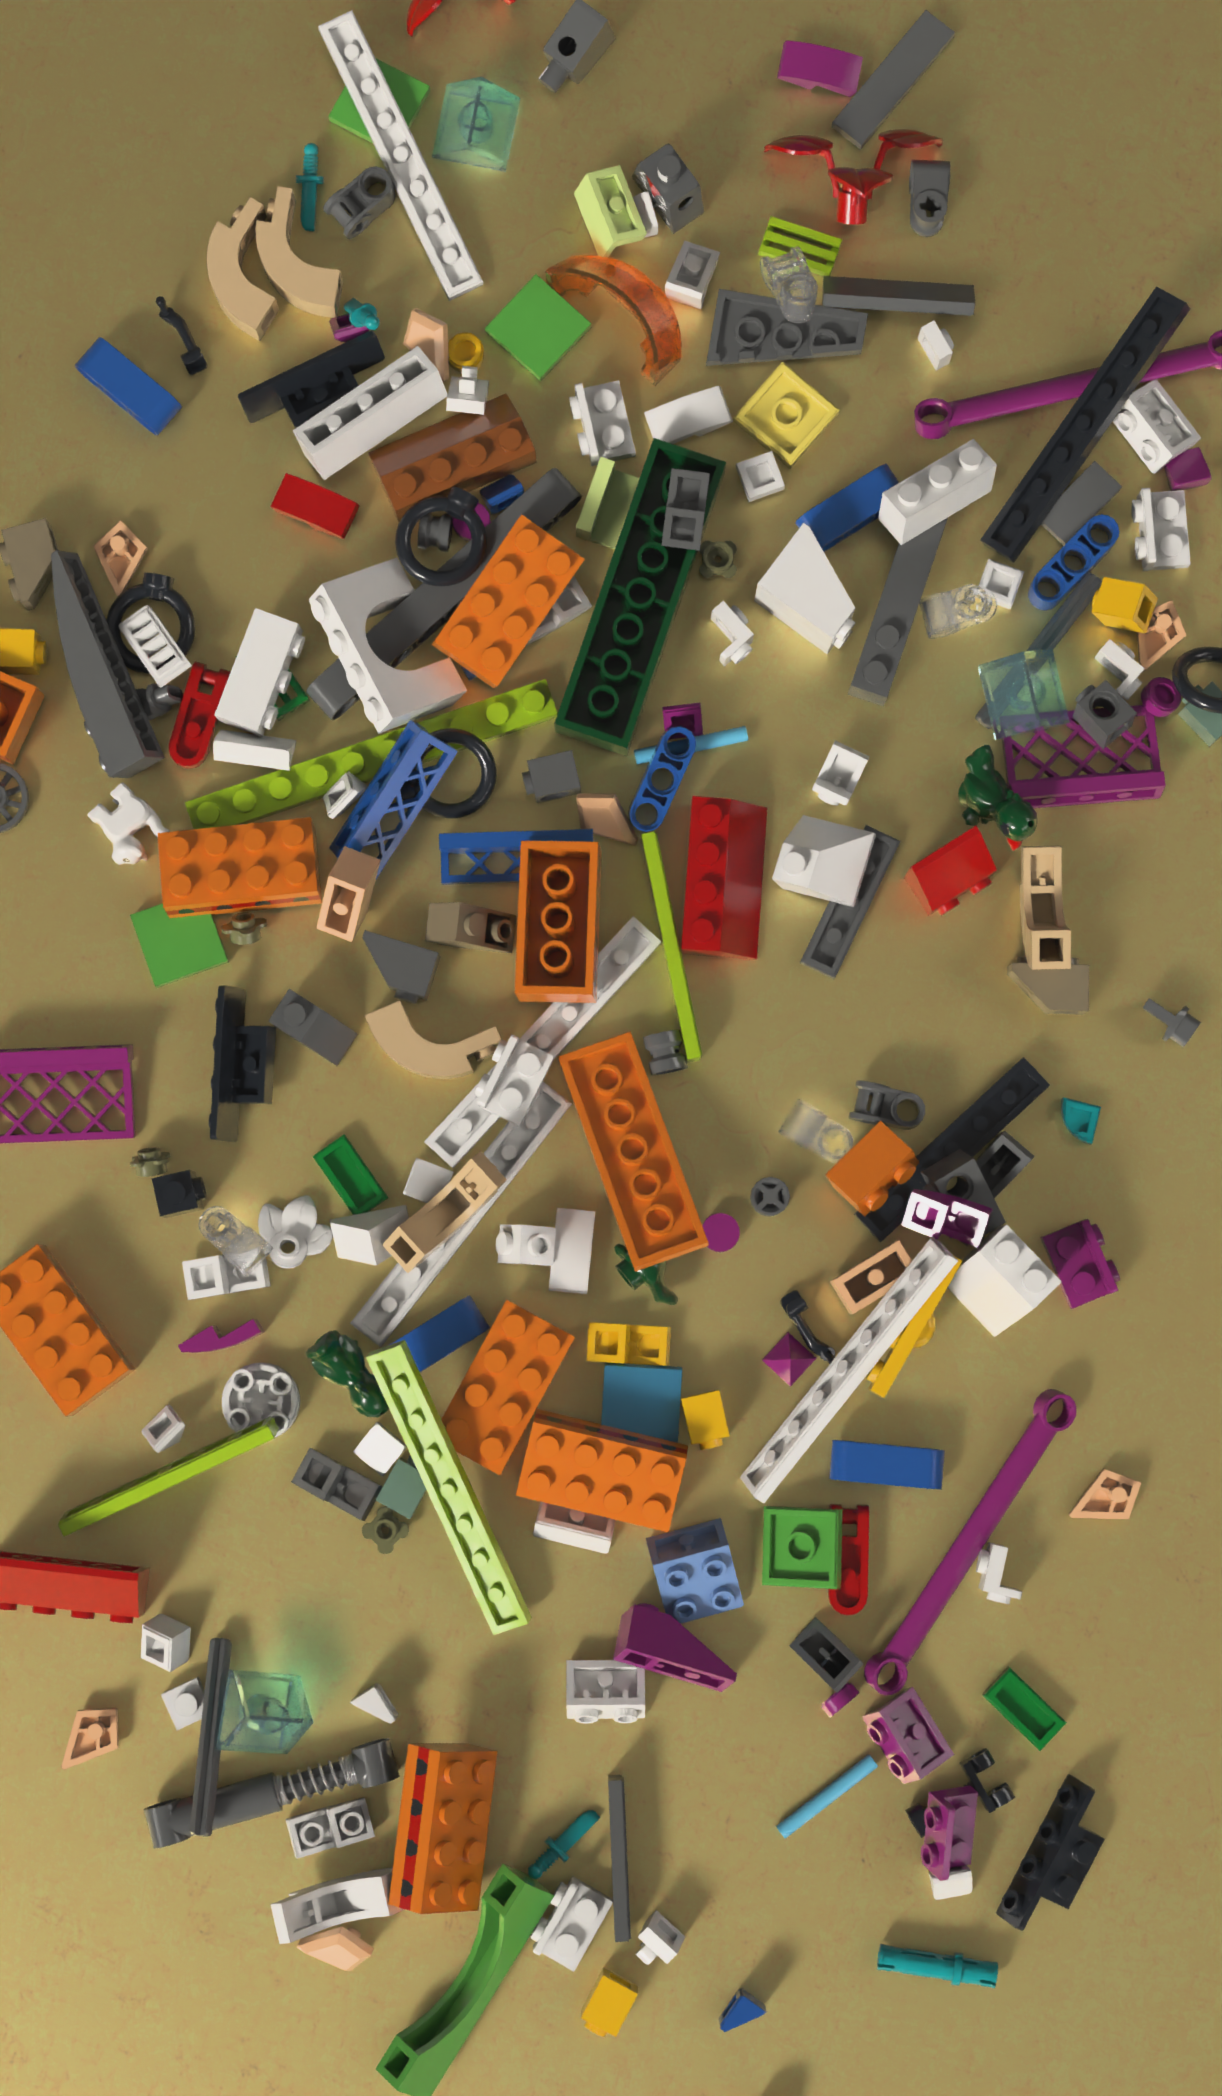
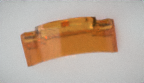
(636, 295)

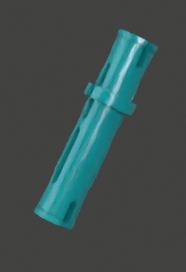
(940, 1966)

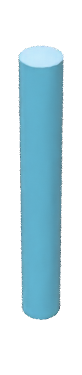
(703, 742)
(826, 1796)

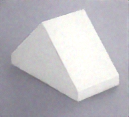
(362, 1235)

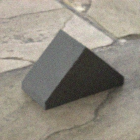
(1002, 1161)
(826, 1654)

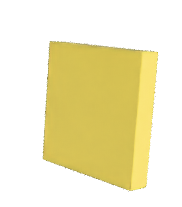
(786, 415)

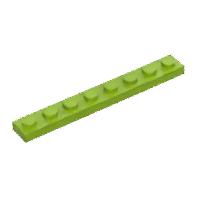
(448, 1487)

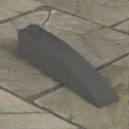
(895, 616)
(99, 674)

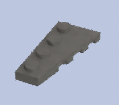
(754, 330)

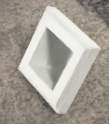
(164, 1429)

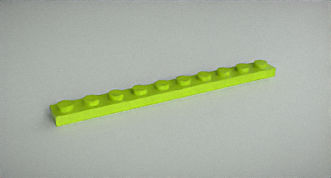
(314, 777)

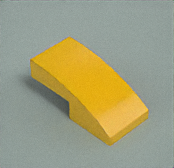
(628, 1344)

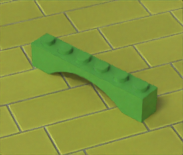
(428, 2047)

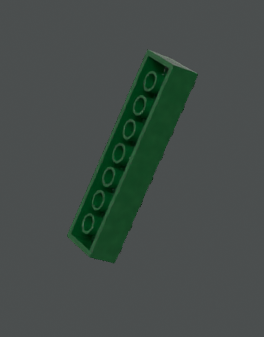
(633, 609)

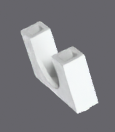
(387, 693)

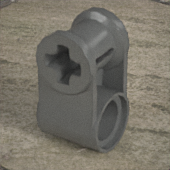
(929, 191)
(359, 203)
(884, 1105)

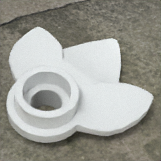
(295, 1226)

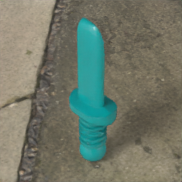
(309, 187)
(362, 314)
(563, 1843)

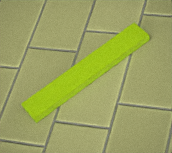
(671, 946)
(168, 1475)

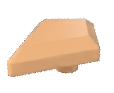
(431, 337)
(120, 555)
(1161, 635)
(605, 817)
(1107, 1497)
(91, 1736)
(337, 1947)

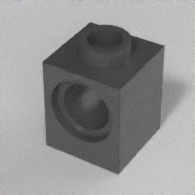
(1103, 729)
(552, 777)

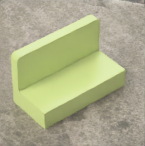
(609, 210)
(606, 505)

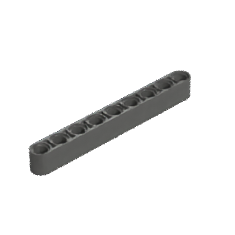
(431, 605)

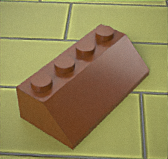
(454, 452)

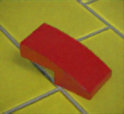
(315, 506)

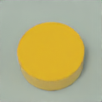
(465, 350)

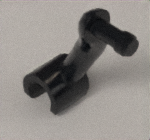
(193, 358)
(793, 1306)

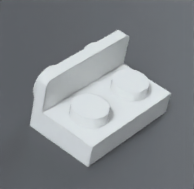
(603, 422)
(1155, 426)
(1162, 530)
(514, 1079)
(604, 1691)
(571, 1924)

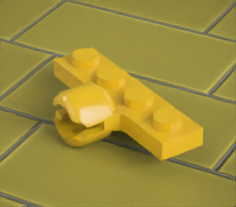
(914, 1335)

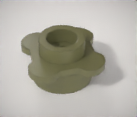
(722, 549)
(244, 928)
(150, 1162)
(374, 1530)

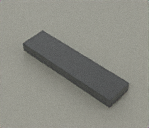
(893, 79)
(898, 295)
(841, 921)
(619, 1858)

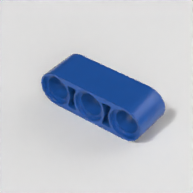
(128, 386)
(849, 508)
(1085, 549)
(662, 759)
(445, 1333)
(886, 1464)

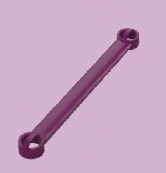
(1054, 390)
(970, 1542)

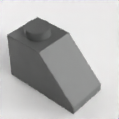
(404, 966)
(312, 1027)

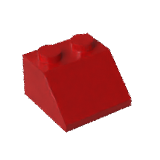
(951, 872)

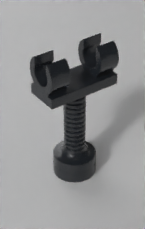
(993, 1799)

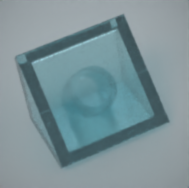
(476, 124)
(1023, 693)
(263, 1712)

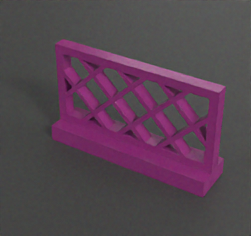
(1093, 786)
(64, 1061)

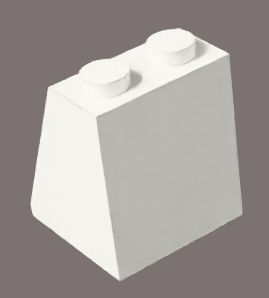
(807, 593)
(1002, 1280)

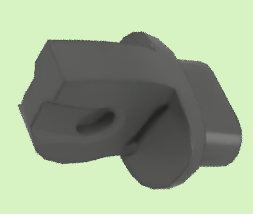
(159, 700)
(1179, 1027)

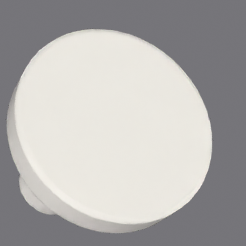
(260, 1393)

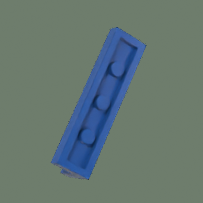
(386, 786)
(496, 843)

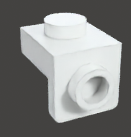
(733, 625)
(1121, 663)
(840, 774)
(526, 1244)
(991, 1565)

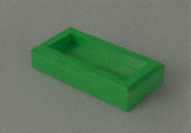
(350, 1176)
(1024, 1708)

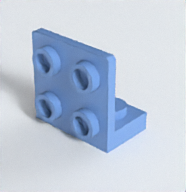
(695, 1571)

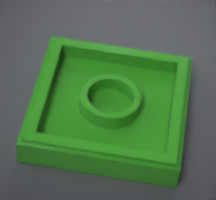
(407, 91)
(538, 327)
(178, 945)
(802, 1547)

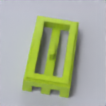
(803, 233)

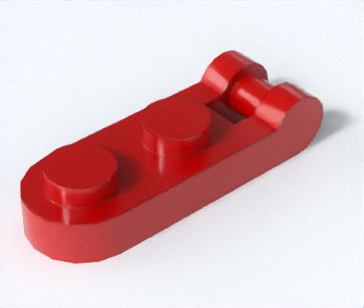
(196, 717)
(854, 1563)

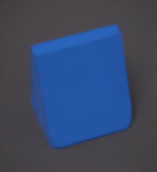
(501, 493)
(741, 2010)

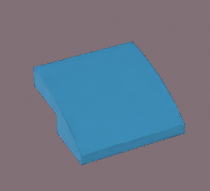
(642, 1399)

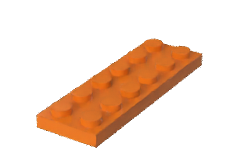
(633, 1151)

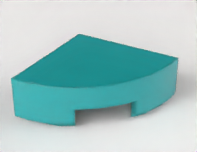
(1080, 1119)

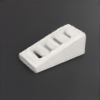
(141, 628)

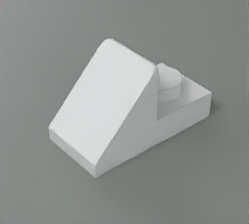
(691, 274)

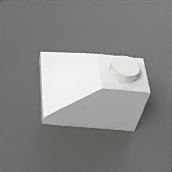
(824, 860)

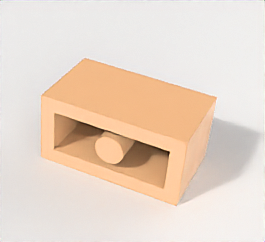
(348, 894)
(871, 1277)

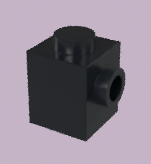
(179, 1193)

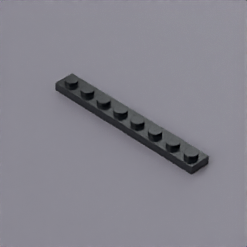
(1085, 424)

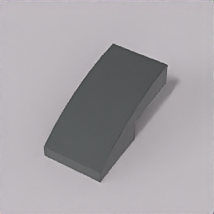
(1080, 503)
(685, 509)
(337, 1484)

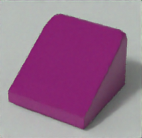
(1187, 470)

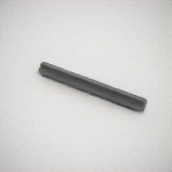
(1058, 625)
(208, 1756)

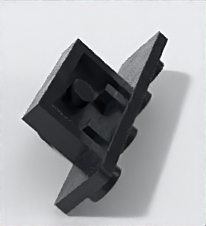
(313, 384)
(241, 1064)
(1056, 1857)

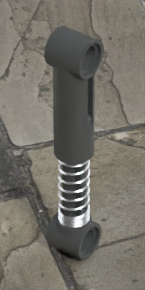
(266, 1794)

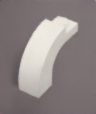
(333, 1904)

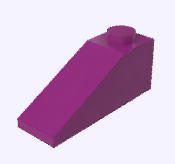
(666, 1647)

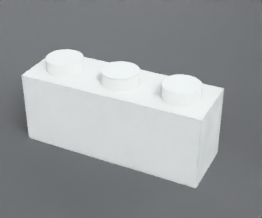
(937, 491)
(260, 673)

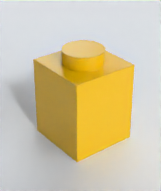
(1124, 604)
(21, 651)
(705, 1419)
(608, 2003)

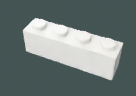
(370, 412)

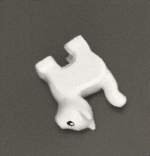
(124, 822)

